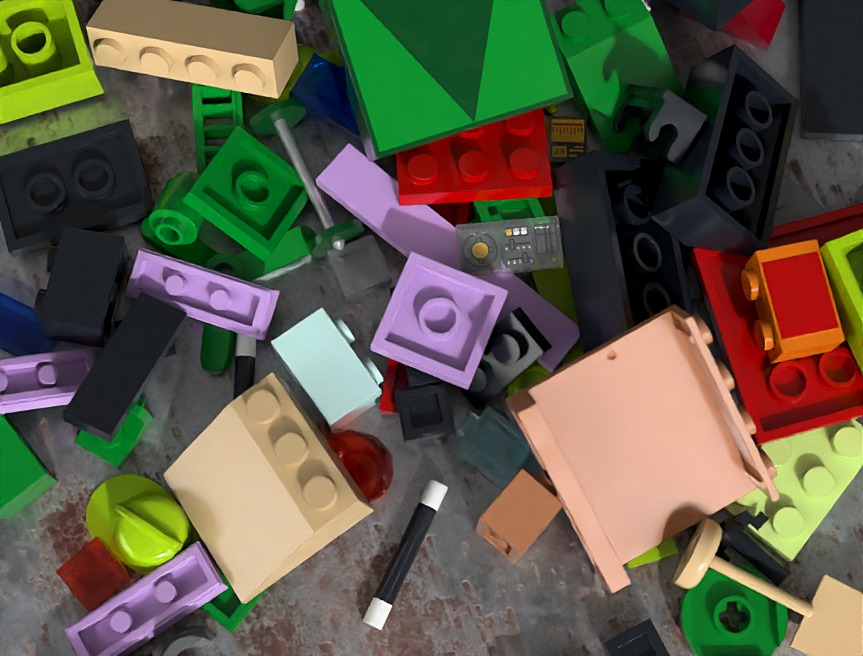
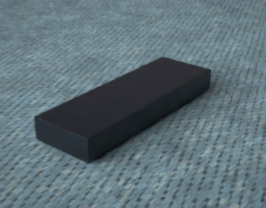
(125, 367)

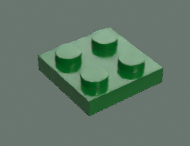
(249, 194)

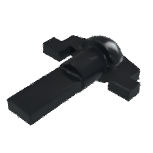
(735, 536)

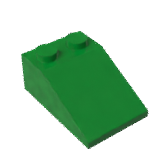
(603, 52)

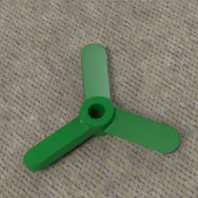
(218, 341)

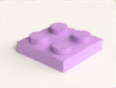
(439, 320)

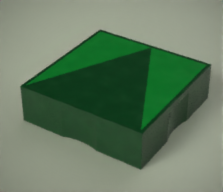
(443, 66)

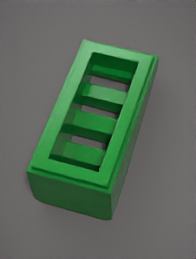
(201, 112)

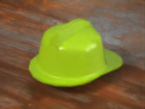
(139, 522)

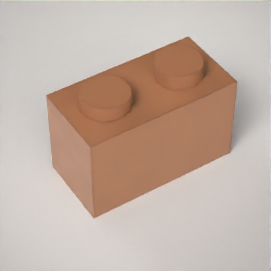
(520, 514)

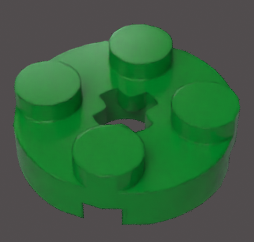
(700, 621)

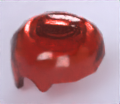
(365, 460)

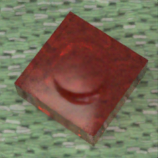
(94, 574)

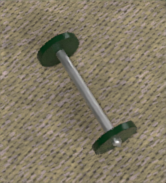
(278, 120)

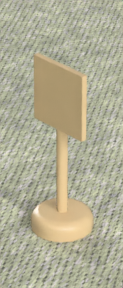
(830, 621)

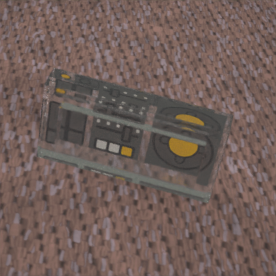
(509, 246)

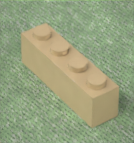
(195, 44)

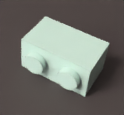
(328, 369)

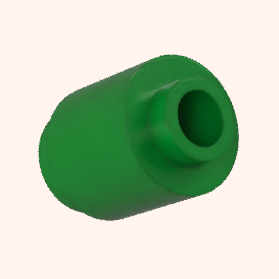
(171, 217)

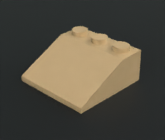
(264, 487)

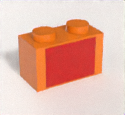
(792, 301)

